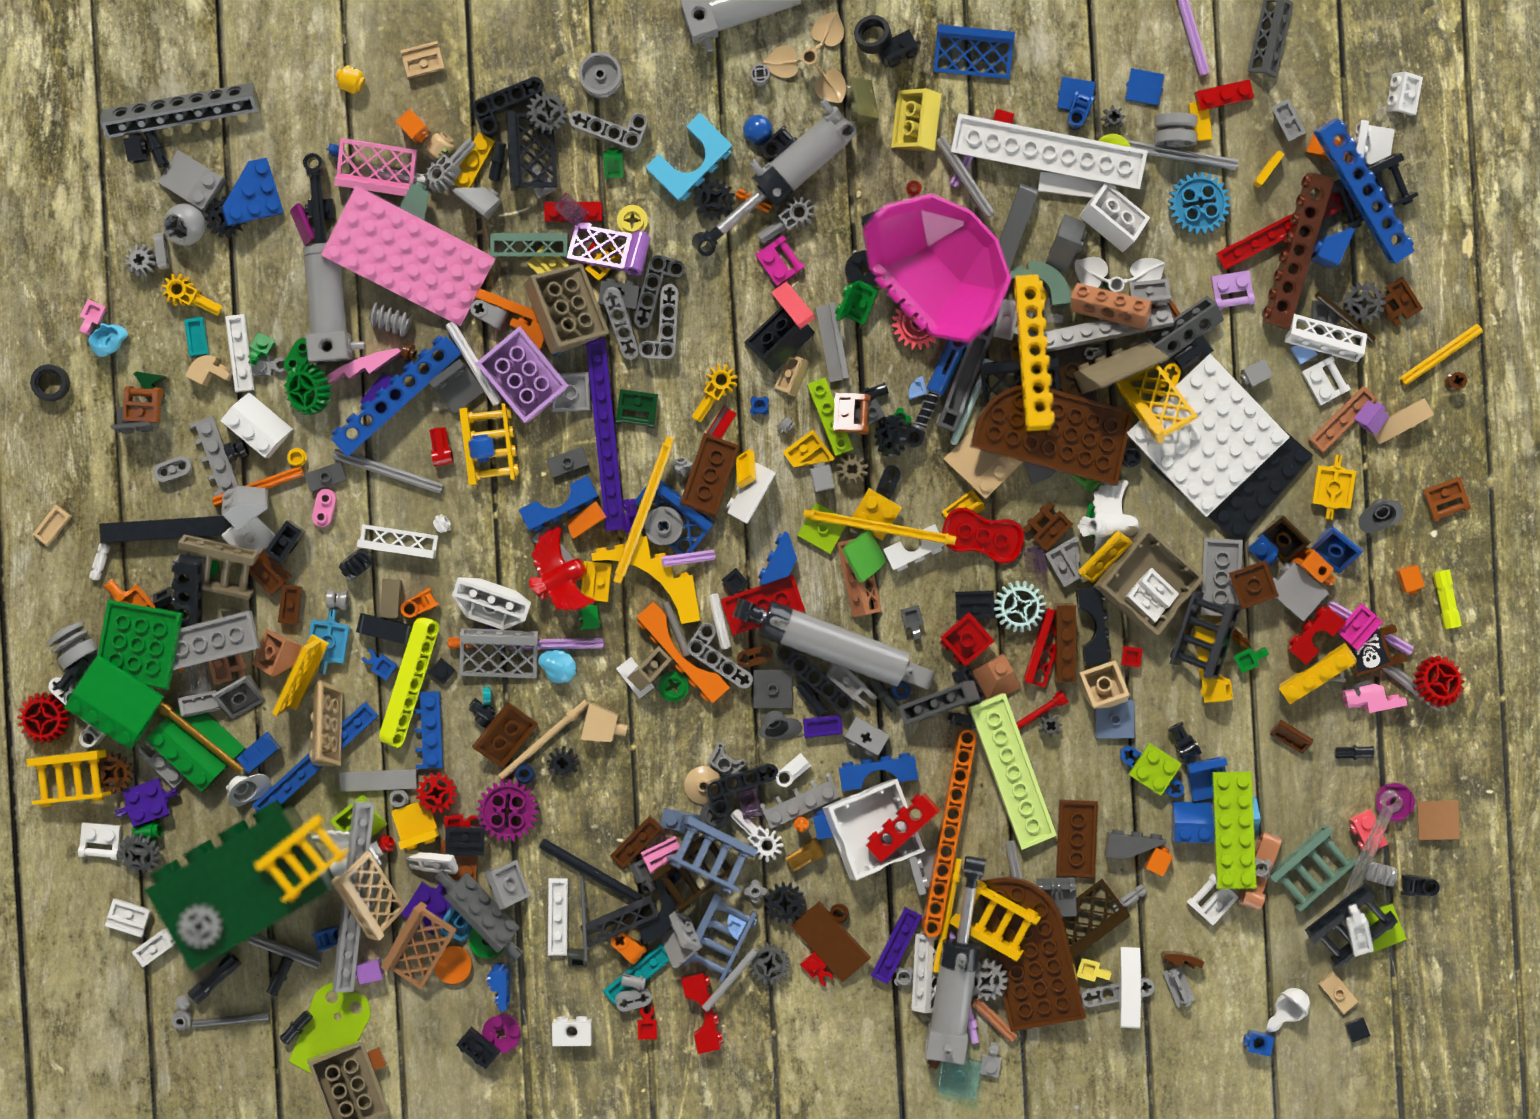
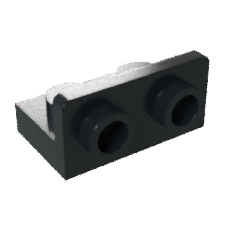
(965, 674)
(478, 1048)

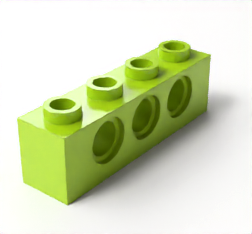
(825, 408)

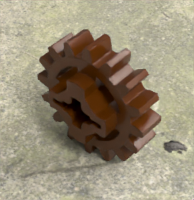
(118, 778)

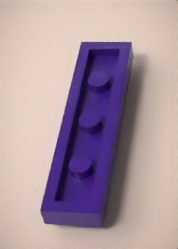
(896, 945)

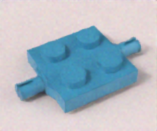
(333, 633)

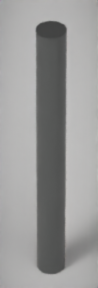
(231, 1019)

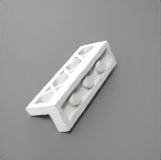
(1326, 344)
(362, 543)
(923, 973)

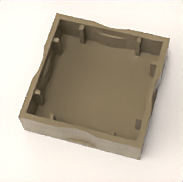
(1145, 553)

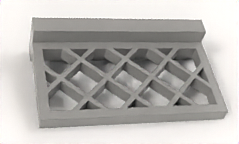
(495, 638)

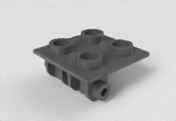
(1062, 892)

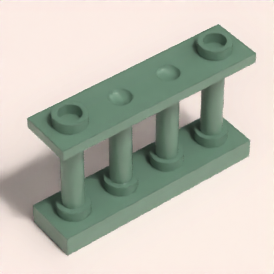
(1308, 848)

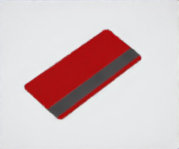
(721, 422)

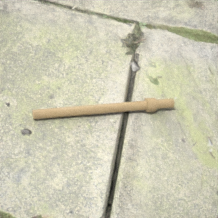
(571, 715)

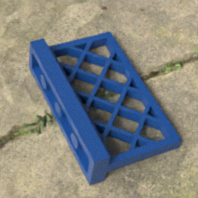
(974, 34)
(698, 518)

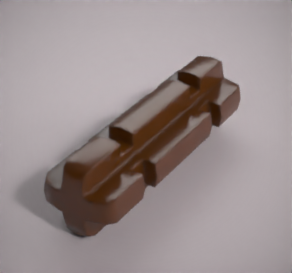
(1242, 641)

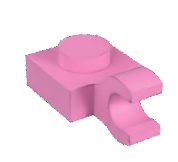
(92, 314)

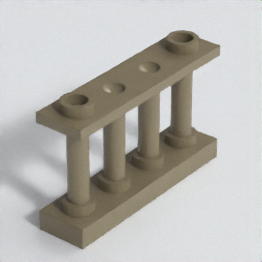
(227, 553)

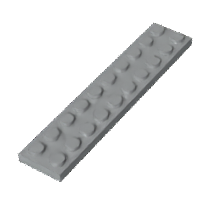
(207, 641)

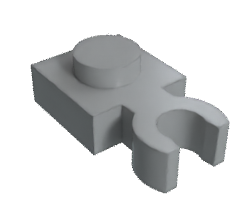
(266, 365)

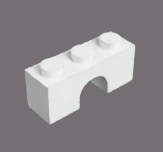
(899, 556)

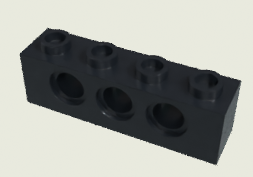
(193, 568)

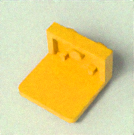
(415, 825)

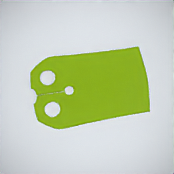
(324, 1031)

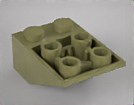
(863, 101)

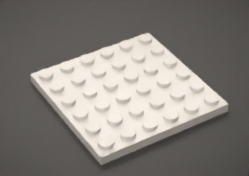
(1220, 446)

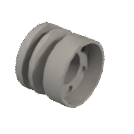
(71, 644)

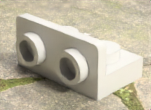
(1404, 93)

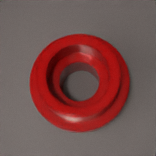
(386, 843)

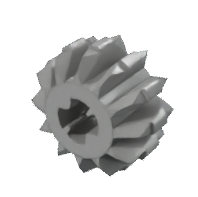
(146, 264)
(1381, 874)

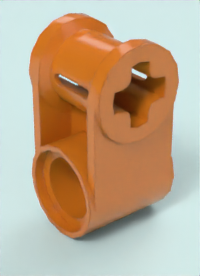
(420, 603)
(630, 948)

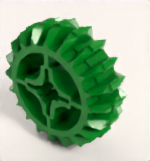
(312, 378)

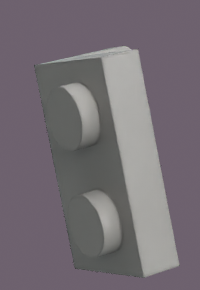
(1153, 290)

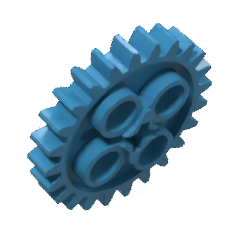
(1195, 186)

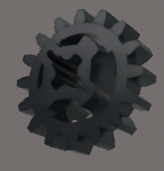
(709, 193)
(223, 228)
(891, 436)
(793, 902)

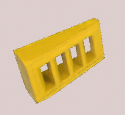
(594, 273)

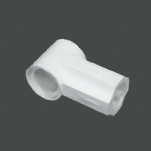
(794, 769)

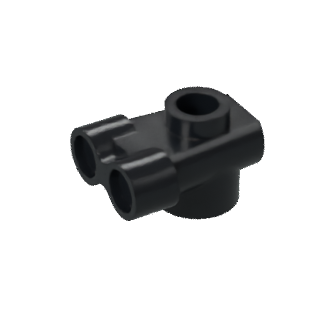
(484, 714)

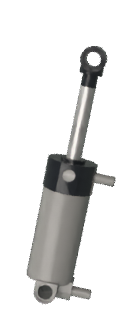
(787, 171)

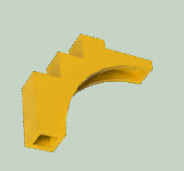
(680, 589)

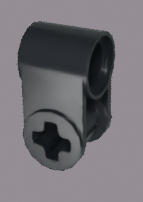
(780, 141)
(1415, 885)

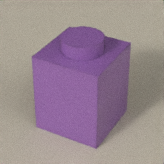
(1372, 417)
(369, 971)

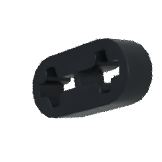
(883, 480)

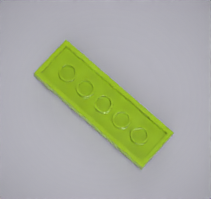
(1234, 830)

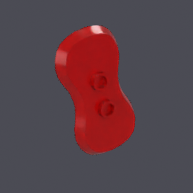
(997, 539)

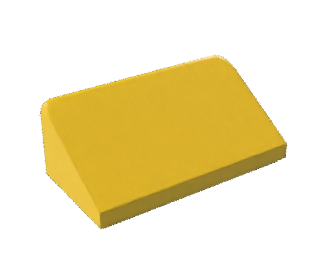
(969, 500)

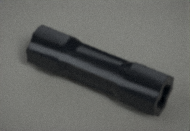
(214, 978)

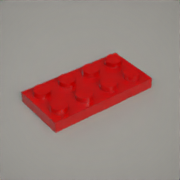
(781, 591)

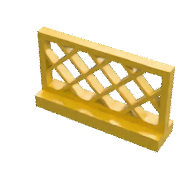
(1141, 408)
(301, 675)

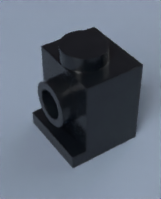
(136, 149)

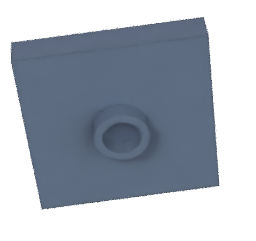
(1115, 721)

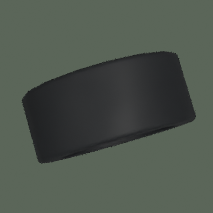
(869, 22)
(35, 378)

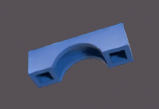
(581, 493)
(854, 774)

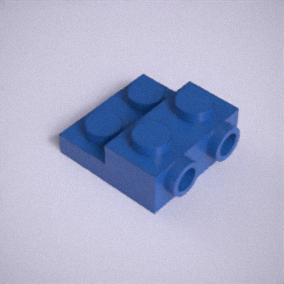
(499, 981)

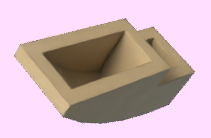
(1404, 420)

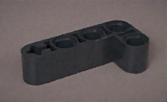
(510, 102)
(742, 784)

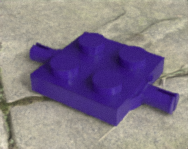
(146, 802)
(434, 900)

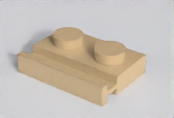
(422, 59)

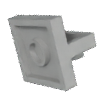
(507, 884)

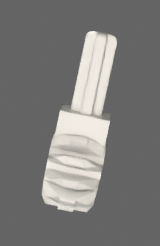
(758, 835)

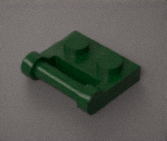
(637, 402)

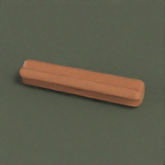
(994, 1019)

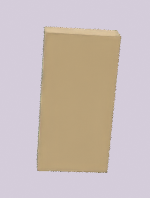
(52, 525)

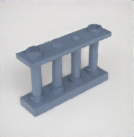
(727, 843)
(709, 921)

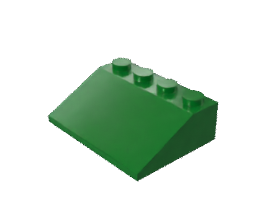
(114, 702)
(191, 756)

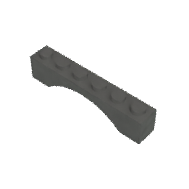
(964, 380)

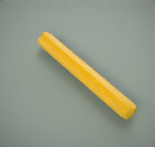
(1441, 354)

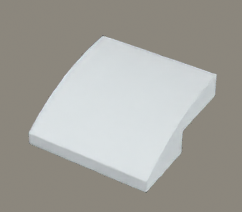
(1151, 595)

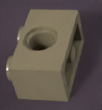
(649, 668)

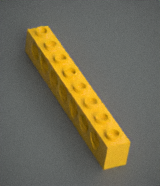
(1033, 419)

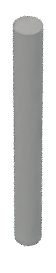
(729, 980)

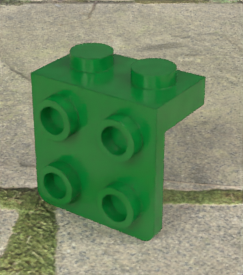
(857, 302)

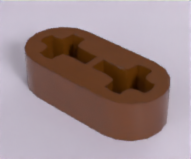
(752, 651)

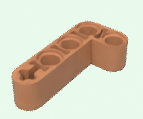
(1266, 848)

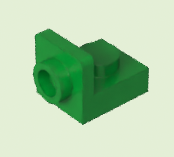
(613, 163)

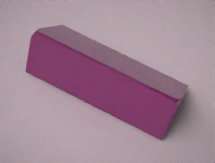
(303, 224)

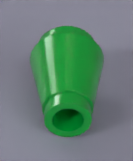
(151, 829)

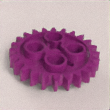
(490, 808)

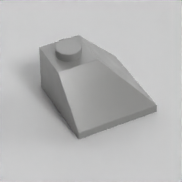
(480, 199)

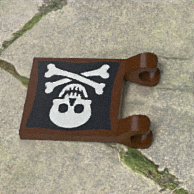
(1375, 652)

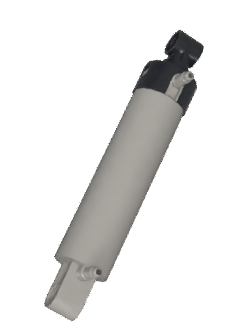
(834, 644)

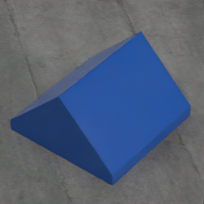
(1336, 549)

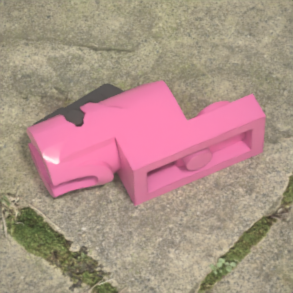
(1370, 696)

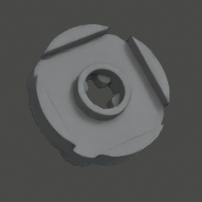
(666, 536)

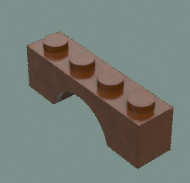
(1065, 642)

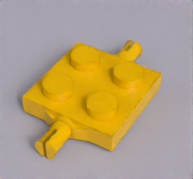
(1333, 487)

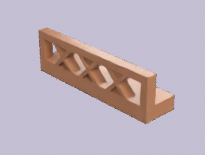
(857, 593)

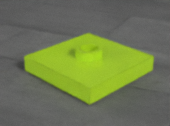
(820, 533)
(1391, 936)

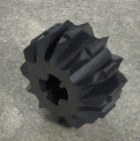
(355, 564)
(567, 757)

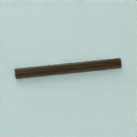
(1344, 316)

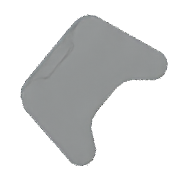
(723, 762)

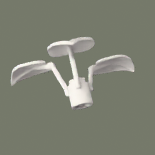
(1092, 271)

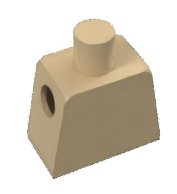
(602, 725)

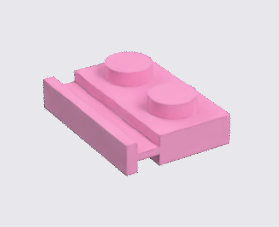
(657, 854)

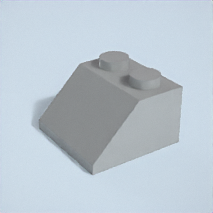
(243, 504)

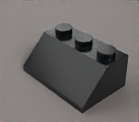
(778, 339)

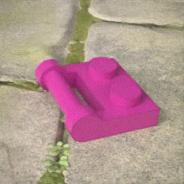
(774, 264)

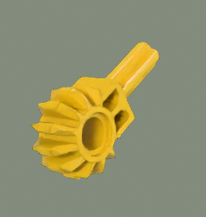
(188, 295)
(714, 391)

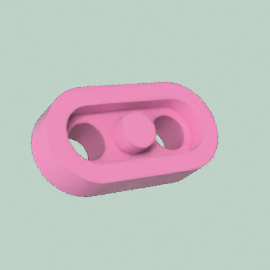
(326, 508)

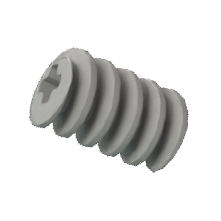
(389, 320)

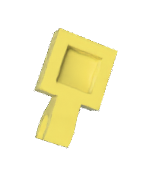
(1090, 970)

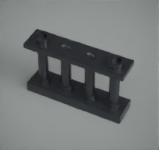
(1390, 162)
(1223, 635)
(1335, 917)

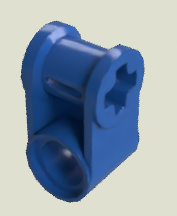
(1079, 107)
(326, 937)

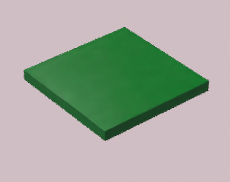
(141, 641)

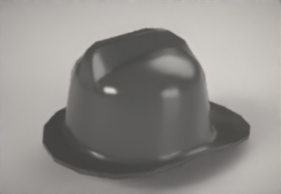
(1380, 515)
(776, 726)

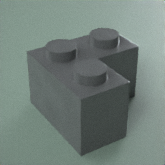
(1066, 243)

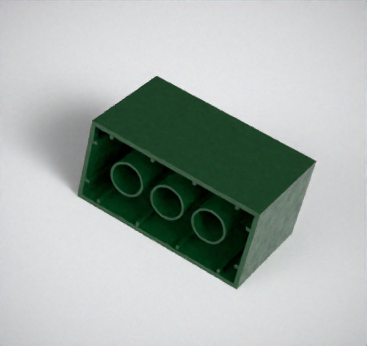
(233, 885)

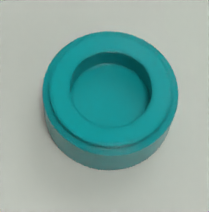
(486, 696)

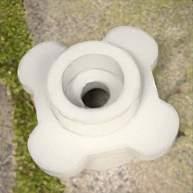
(442, 523)

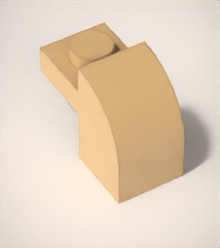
(204, 367)

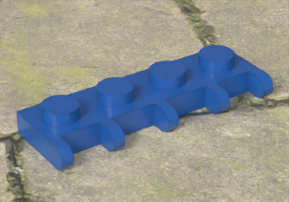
(431, 730)

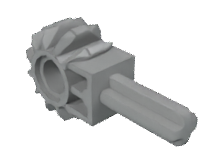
(446, 169)
(788, 220)

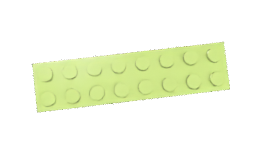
(1012, 771)

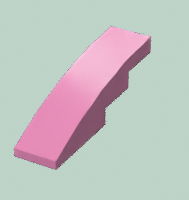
(371, 363)

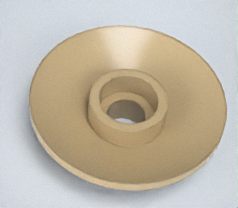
(693, 780)

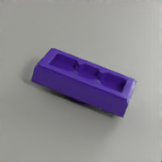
(822, 726)

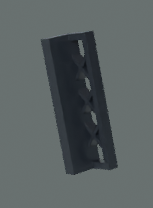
(618, 916)

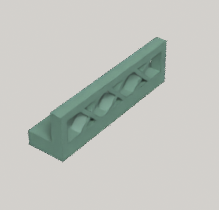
(529, 237)

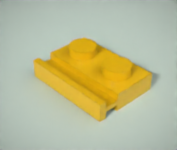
(597, 580)

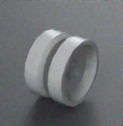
(607, 66)
(1176, 129)

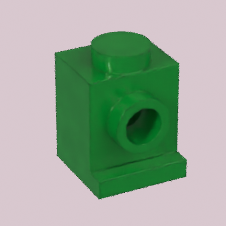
(589, 617)

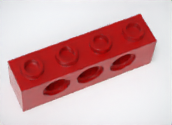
(882, 849)

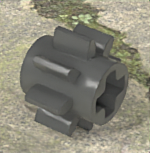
(1116, 113)
(1055, 724)

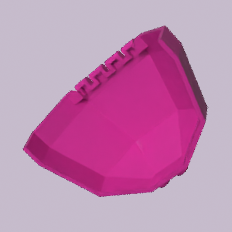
(938, 265)

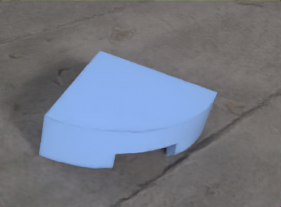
(1302, 354)
(917, 388)
(735, 926)

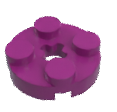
(1404, 793)
(511, 1028)

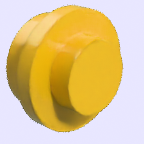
(297, 457)

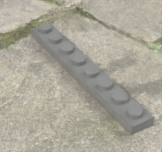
(1101, 331)

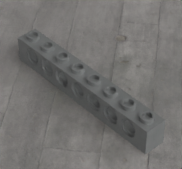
(179, 110)

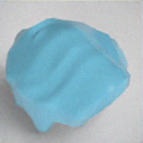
(107, 339)
(558, 666)

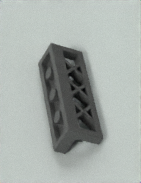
(1274, 35)

